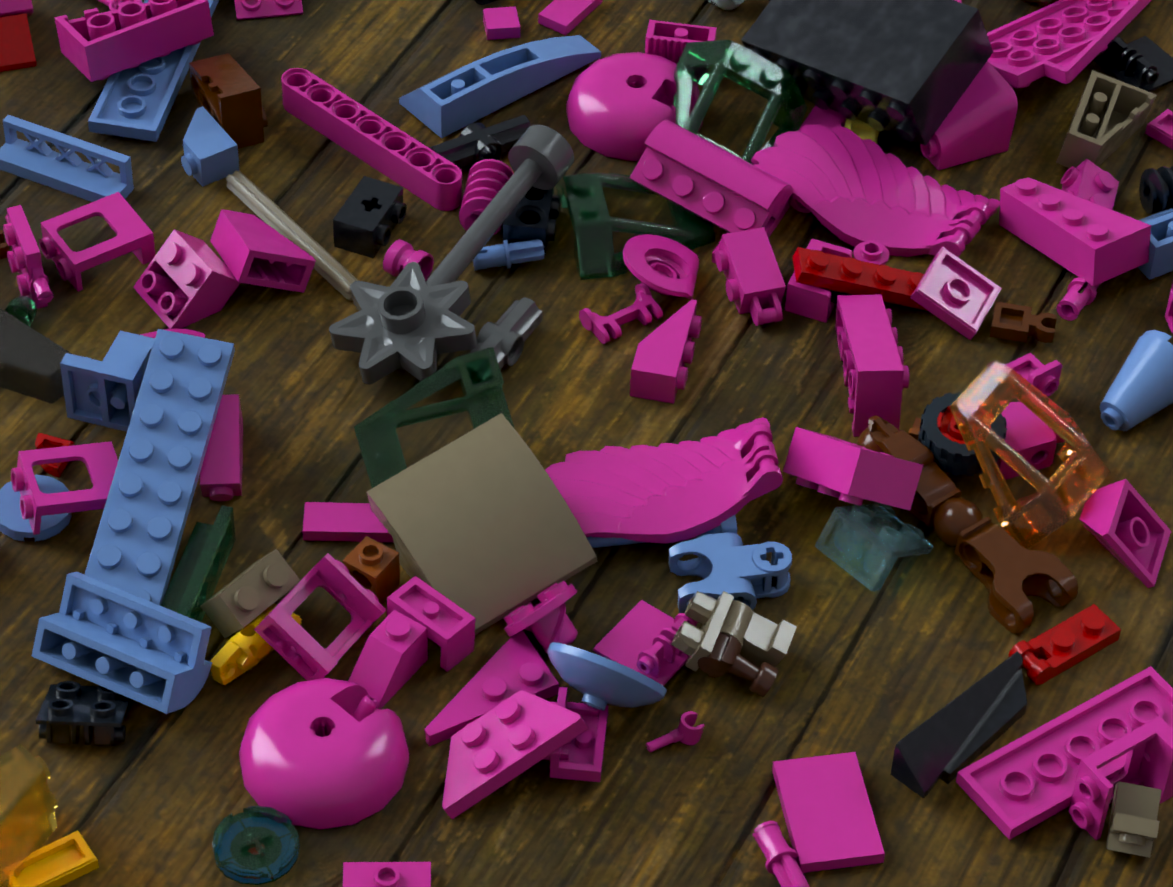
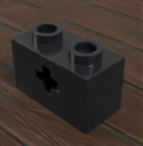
(369, 217)

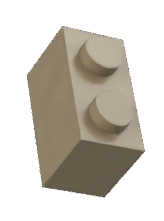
(250, 593)

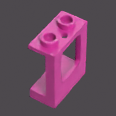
(131, 236)
(101, 466)
(296, 643)
(1146, 764)

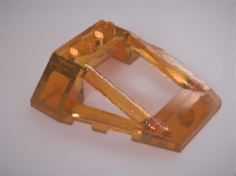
(1058, 498)

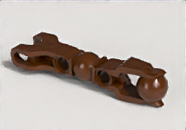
(983, 547)

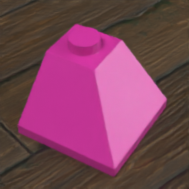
(1127, 529)

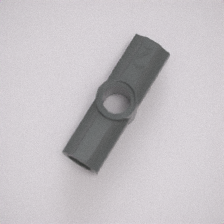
(510, 331)

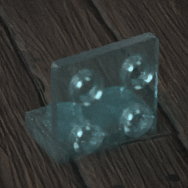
(869, 541)

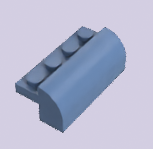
(125, 644)

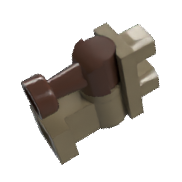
(733, 640)

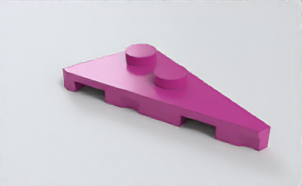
(507, 672)

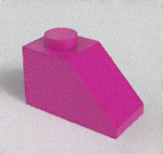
(391, 657)

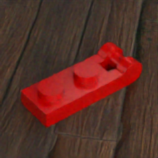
(1066, 644)

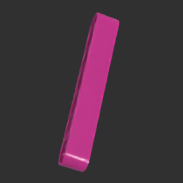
(372, 139)

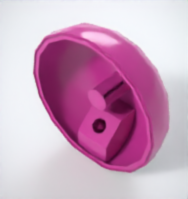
(622, 102)
(323, 754)

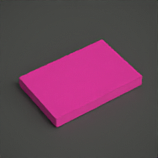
(828, 812)

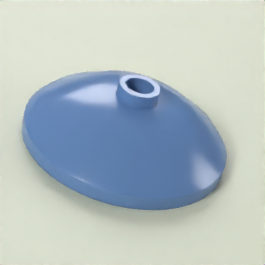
(603, 679)

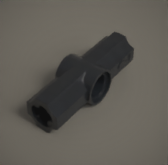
(483, 143)

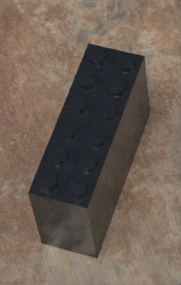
(876, 59)

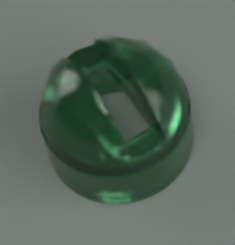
(23, 309)

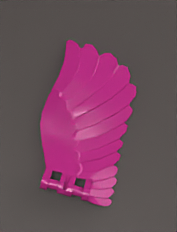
(872, 194)
(670, 488)

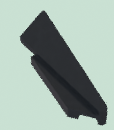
(961, 729)

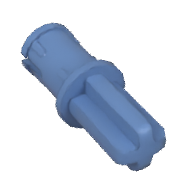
(508, 254)

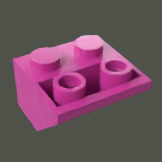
(185, 281)

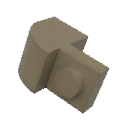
(1133, 819)

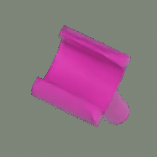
(684, 733)

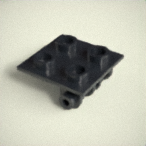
(1137, 63)
(82, 706)

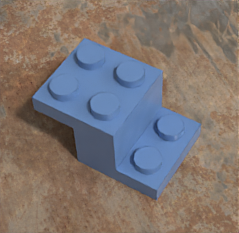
(109, 388)

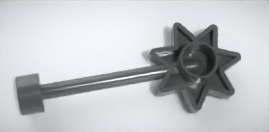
(420, 318)

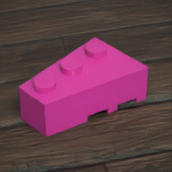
(851, 470)

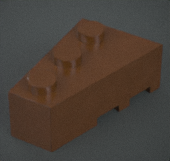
(230, 98)

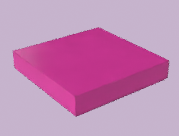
(956, 293)

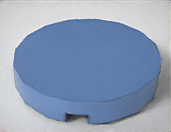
(10, 514)

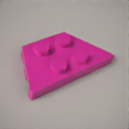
(504, 746)

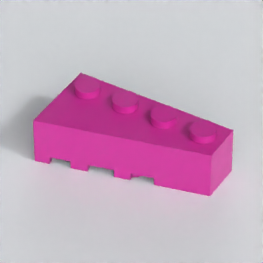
(131, 34)
(1074, 231)
(870, 359)

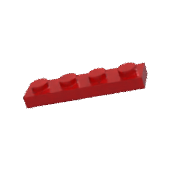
(855, 276)

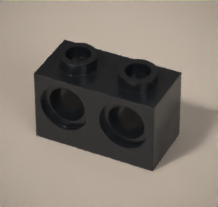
(533, 218)

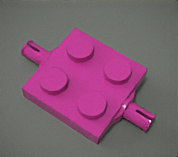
(26, 258)

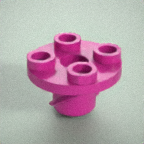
(547, 618)

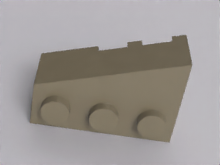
(1104, 120)

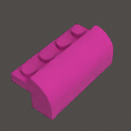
(709, 180)

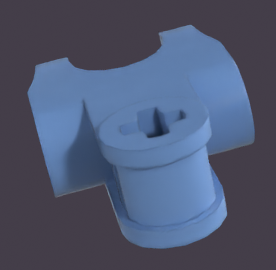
(731, 568)

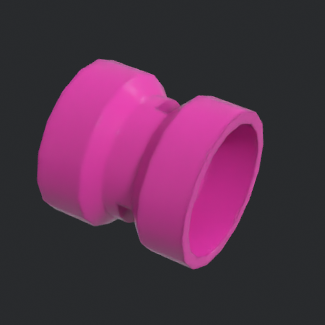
(401, 254)

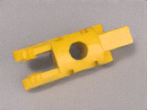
(242, 651)

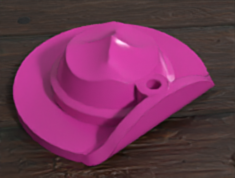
(662, 264)

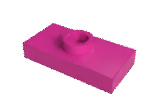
(386, 874)

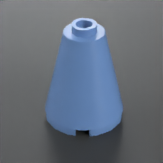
(1142, 383)

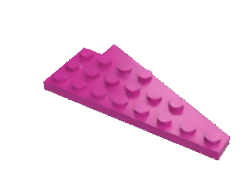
(1058, 39)

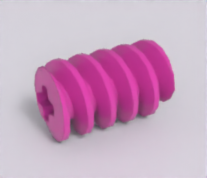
(482, 185)

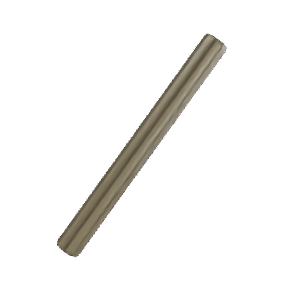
(276, 218)

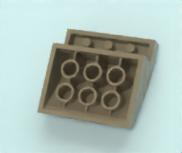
(482, 523)

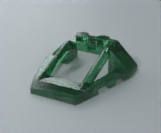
(709, 63)
(594, 226)
(482, 398)

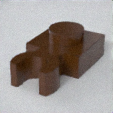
(1017, 322)

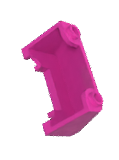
(977, 124)

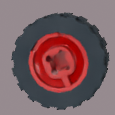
(943, 437)

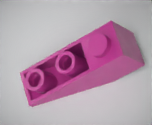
(661, 356)

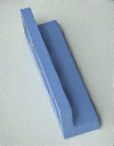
(66, 169)

